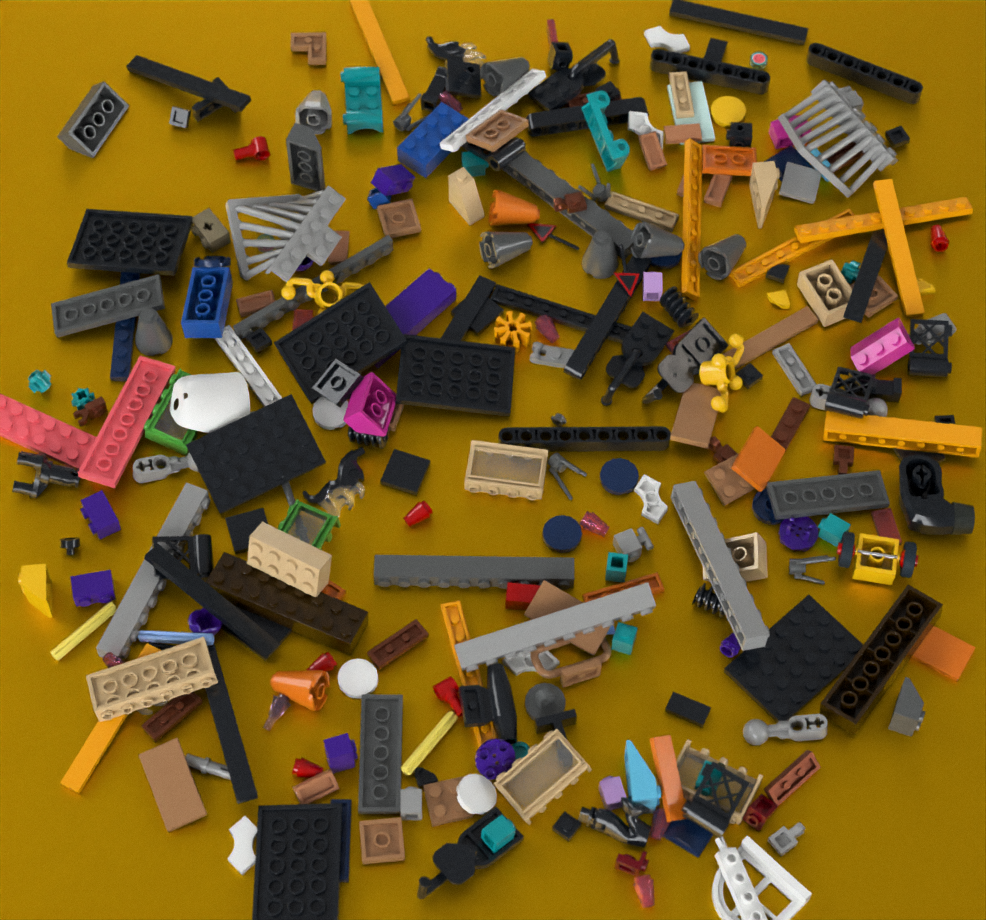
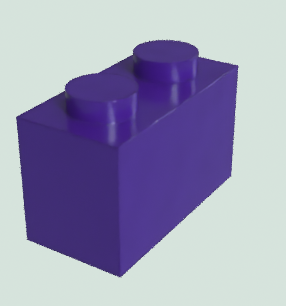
(393, 180)
(100, 514)
(93, 588)
(340, 753)

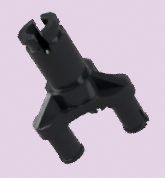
(45, 473)

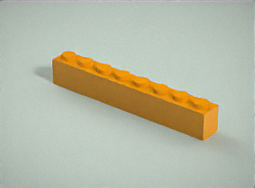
(903, 434)

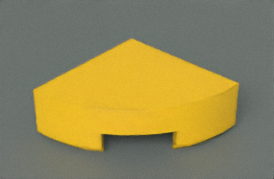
(925, 288)
(779, 298)

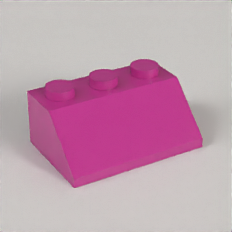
(882, 348)
(370, 406)

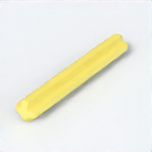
(84, 630)
(429, 743)

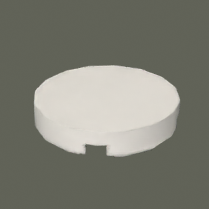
(328, 414)
(357, 678)
(476, 794)

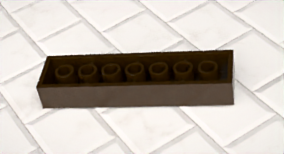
(316, 618)
(881, 659)

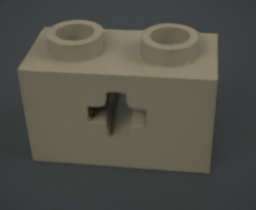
(210, 231)

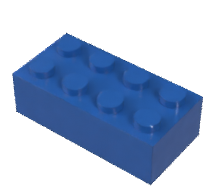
(422, 147)
(207, 302)

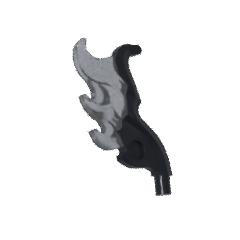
(453, 51)
(343, 489)

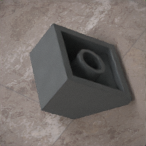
(908, 710)

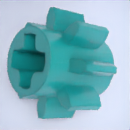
(850, 271)
(39, 381)
(81, 398)

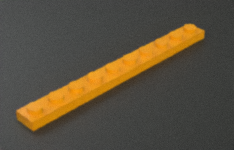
(691, 219)
(873, 221)

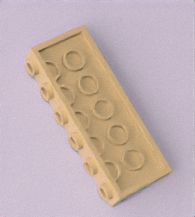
(151, 679)

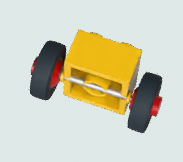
(876, 557)

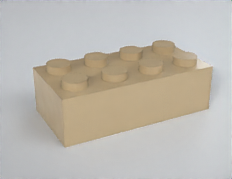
(289, 559)

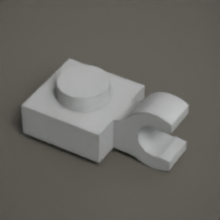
(784, 839)

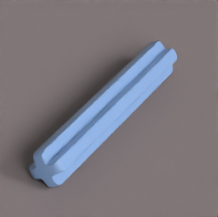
(173, 637)

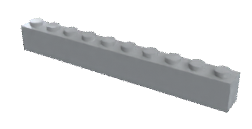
(720, 566)
(145, 587)
(555, 626)

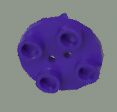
(806, 536)
(486, 761)

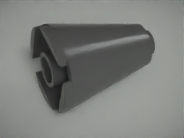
(503, 73)
(654, 242)
(503, 246)
(600, 256)
(722, 256)
(152, 333)

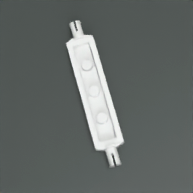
(738, 882)

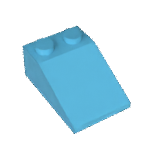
(640, 779)

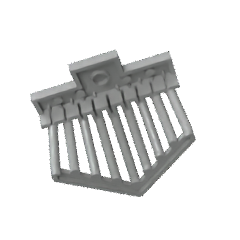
(851, 122)
(305, 234)

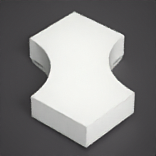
(660, 38)
(639, 123)
(654, 507)
(523, 662)
(244, 834)

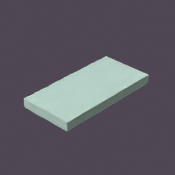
(701, 112)

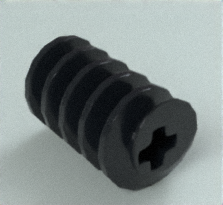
(678, 307)
(367, 438)
(709, 599)

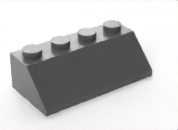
(93, 120)
(305, 158)

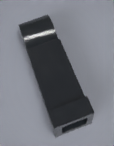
(435, 88)
(886, 390)

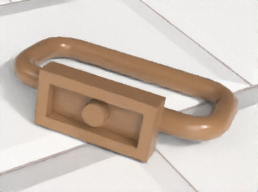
(574, 672)

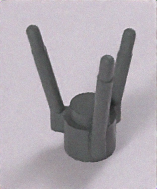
(403, 121)
(600, 192)
(559, 463)
(798, 566)

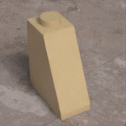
(464, 196)

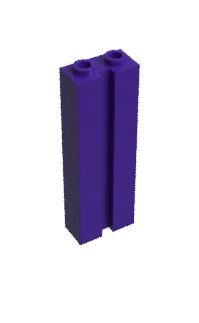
(420, 304)

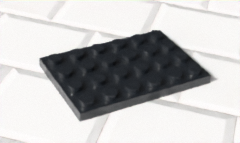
(130, 242)
(352, 331)
(456, 375)
(256, 454)
(798, 661)
(298, 862)

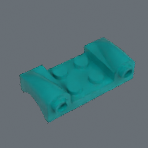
(362, 98)
(611, 152)

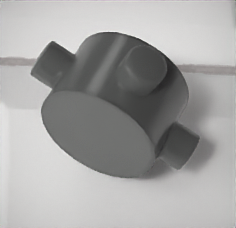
(558, 419)

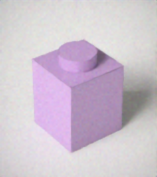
(652, 286)
(611, 792)

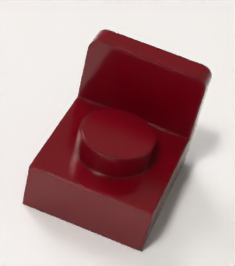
(760, 812)
(630, 865)

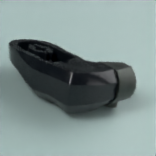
(924, 502)

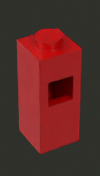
(520, 595)

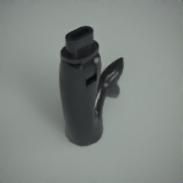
(610, 824)

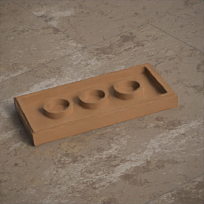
(695, 416)
(551, 600)
(173, 784)

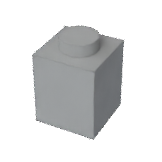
(411, 803)

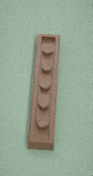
(775, 335)

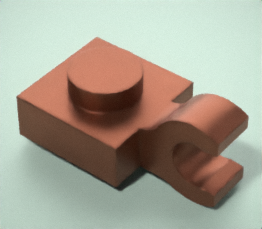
(573, 202)
(92, 410)
(721, 452)
(843, 457)

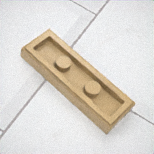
(681, 94)

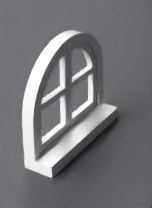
(772, 873)

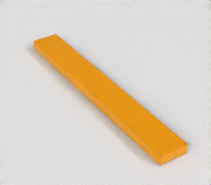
(380, 51)
(898, 248)
(779, 255)
(459, 633)
(96, 745)

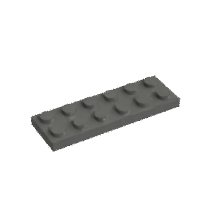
(107, 305)
(827, 494)
(380, 754)

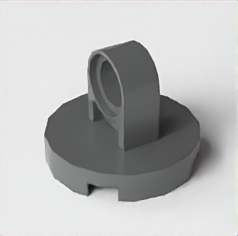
(544, 700)

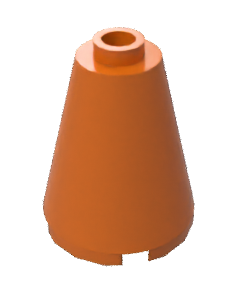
(511, 210)
(303, 687)

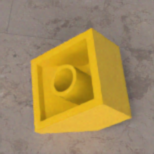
(37, 586)

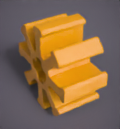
(513, 331)

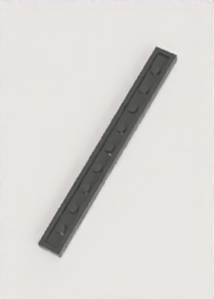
(341, 272)

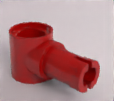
(257, 149)
(448, 691)

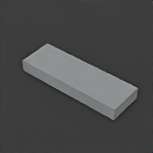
(794, 369)

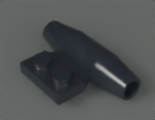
(491, 704)

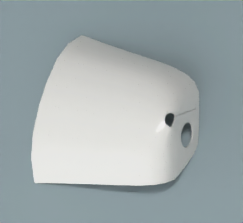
(211, 400)

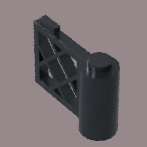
(502, 156)
(929, 363)
(847, 402)
(198, 551)
(706, 814)

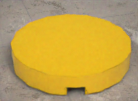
(727, 110)

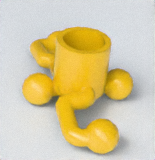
(314, 290)
(721, 372)

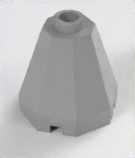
(315, 112)

